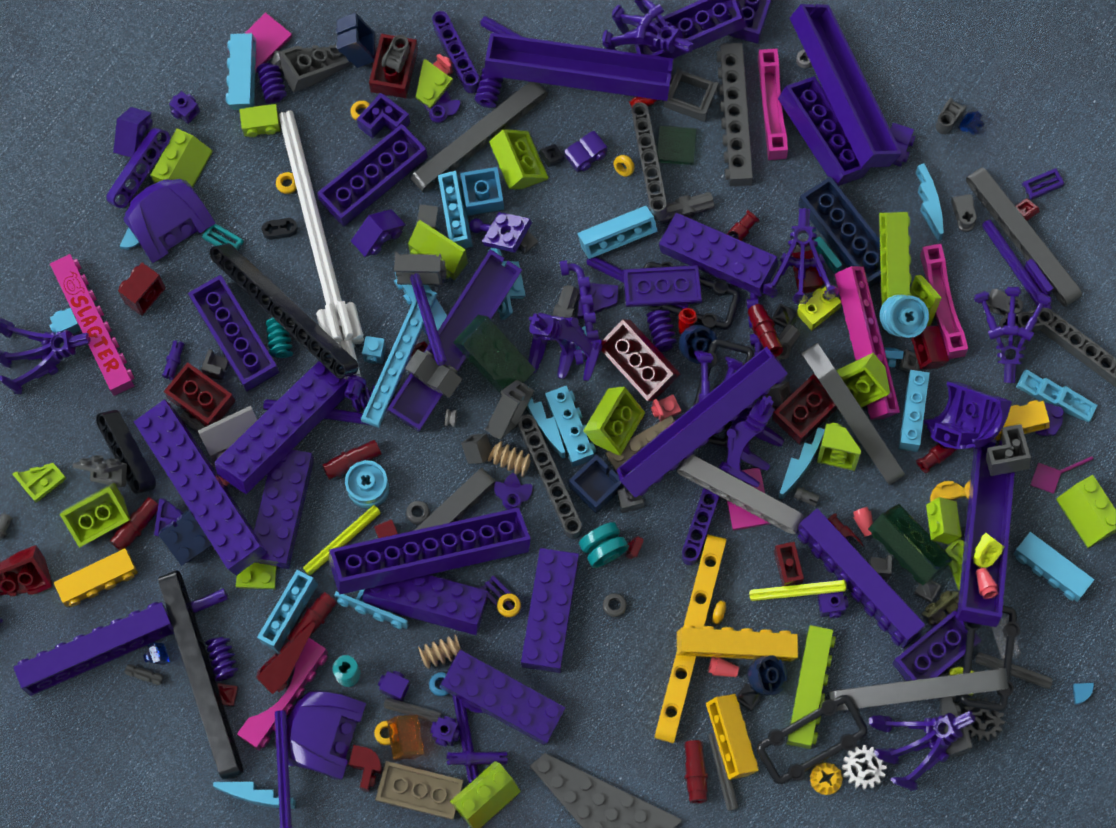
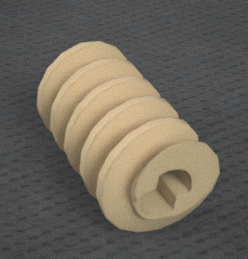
(510, 458)
(440, 652)

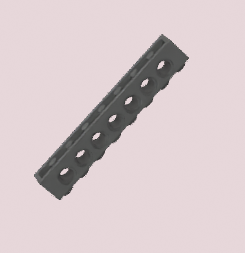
(734, 54)

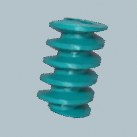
(278, 339)
(353, 673)

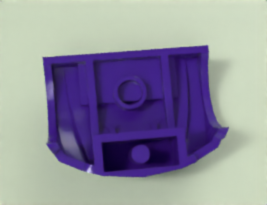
(166, 216)
(969, 418)
(322, 731)

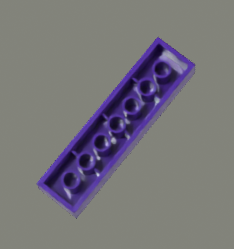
(281, 428)
(861, 579)
(94, 649)

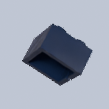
(355, 40)
(594, 485)
(185, 539)

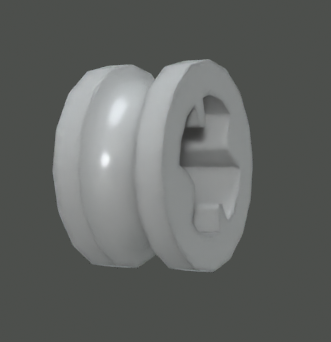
(800, 63)
(450, 417)

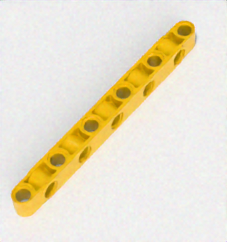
(696, 616)

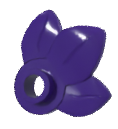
(443, 106)
(512, 490)

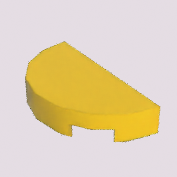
(948, 490)

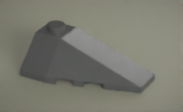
(310, 65)
(963, 744)

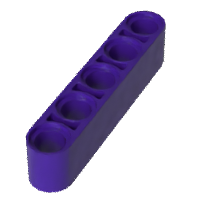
(453, 44)
(129, 172)
(699, 527)

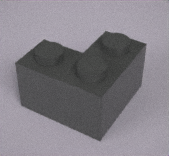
(439, 378)
(1011, 455)

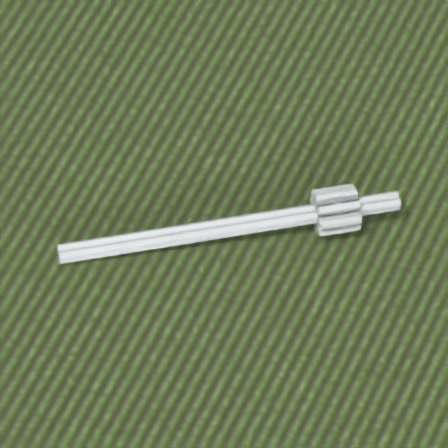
(337, 318)

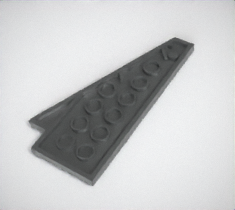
(597, 802)

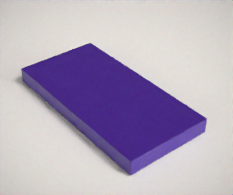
(662, 286)

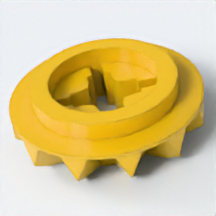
(823, 787)

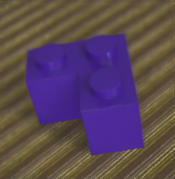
(382, 113)
(130, 130)
(377, 230)

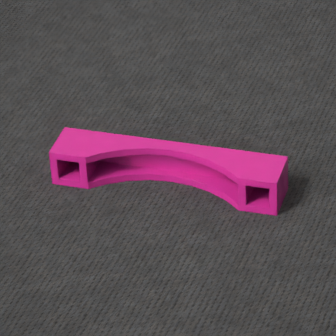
(772, 109)
(947, 320)
(259, 727)

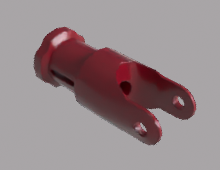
(742, 228)
(935, 456)
(844, 530)

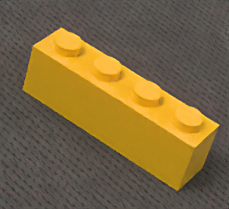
(1031, 416)
(95, 578)
(732, 736)

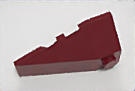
(24, 573)
(279, 667)

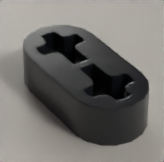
(279, 228)

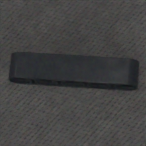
(126, 450)

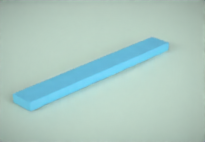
(396, 363)

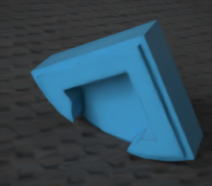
(1082, 692)

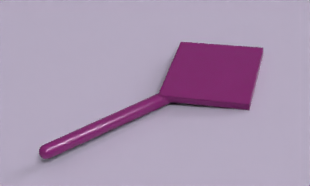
(1048, 477)

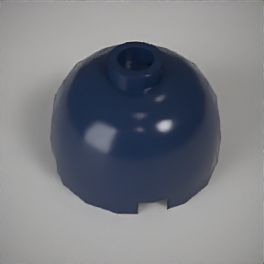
(695, 339)
(767, 675)

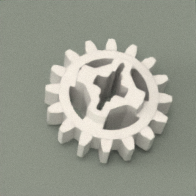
(870, 771)

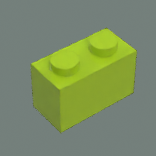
(260, 120)
(943, 520)

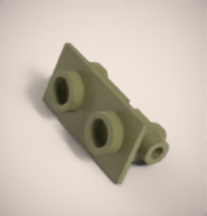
(935, 610)

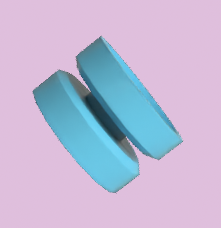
(904, 316)
(356, 484)

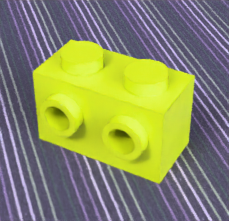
(817, 309)

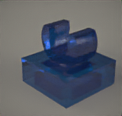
(970, 121)
(157, 654)

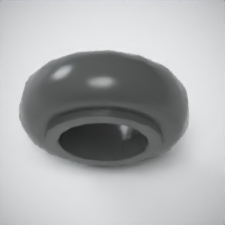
(417, 504)
(614, 613)

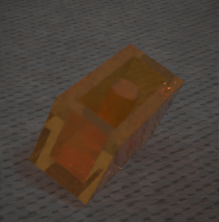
(405, 737)

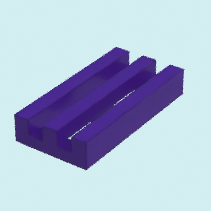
(1046, 190)
(1038, 277)
(488, 584)

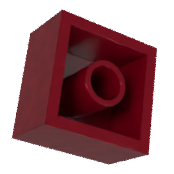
(141, 288)

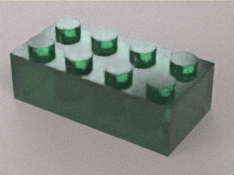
(493, 353)
(910, 544)

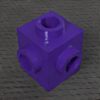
(184, 107)
(833, 610)
(450, 736)

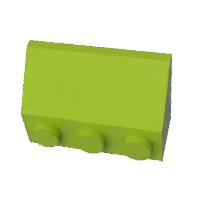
(182, 159)
(518, 159)
(431, 242)
(866, 379)
(614, 420)
(838, 448)
(1089, 511)
(96, 515)
(485, 795)

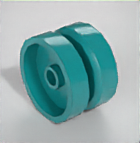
(603, 545)

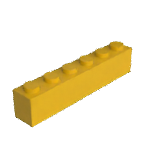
(736, 644)

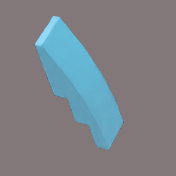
(931, 207)
(1051, 393)
(547, 427)
(798, 467)
(247, 792)

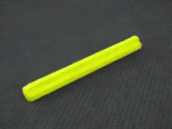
(342, 539)
(798, 590)

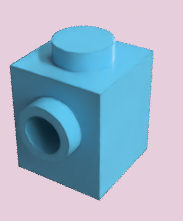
(64, 321)
(374, 350)

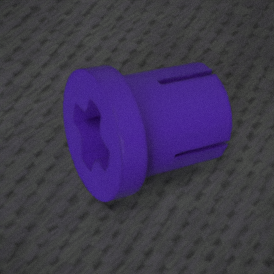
(354, 386)

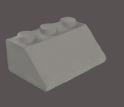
(225, 432)

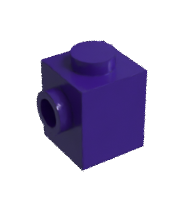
(394, 685)

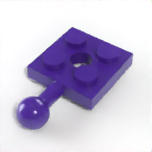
(494, 237)

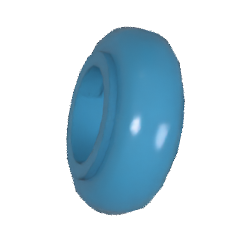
(432, 684)

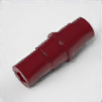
(764, 328)
(341, 464)
(138, 522)
(318, 610)
(695, 772)

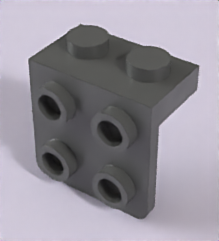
(104, 470)

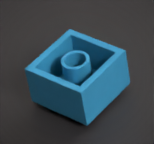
(482, 191)

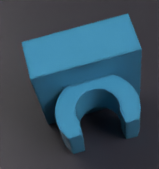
(893, 354)

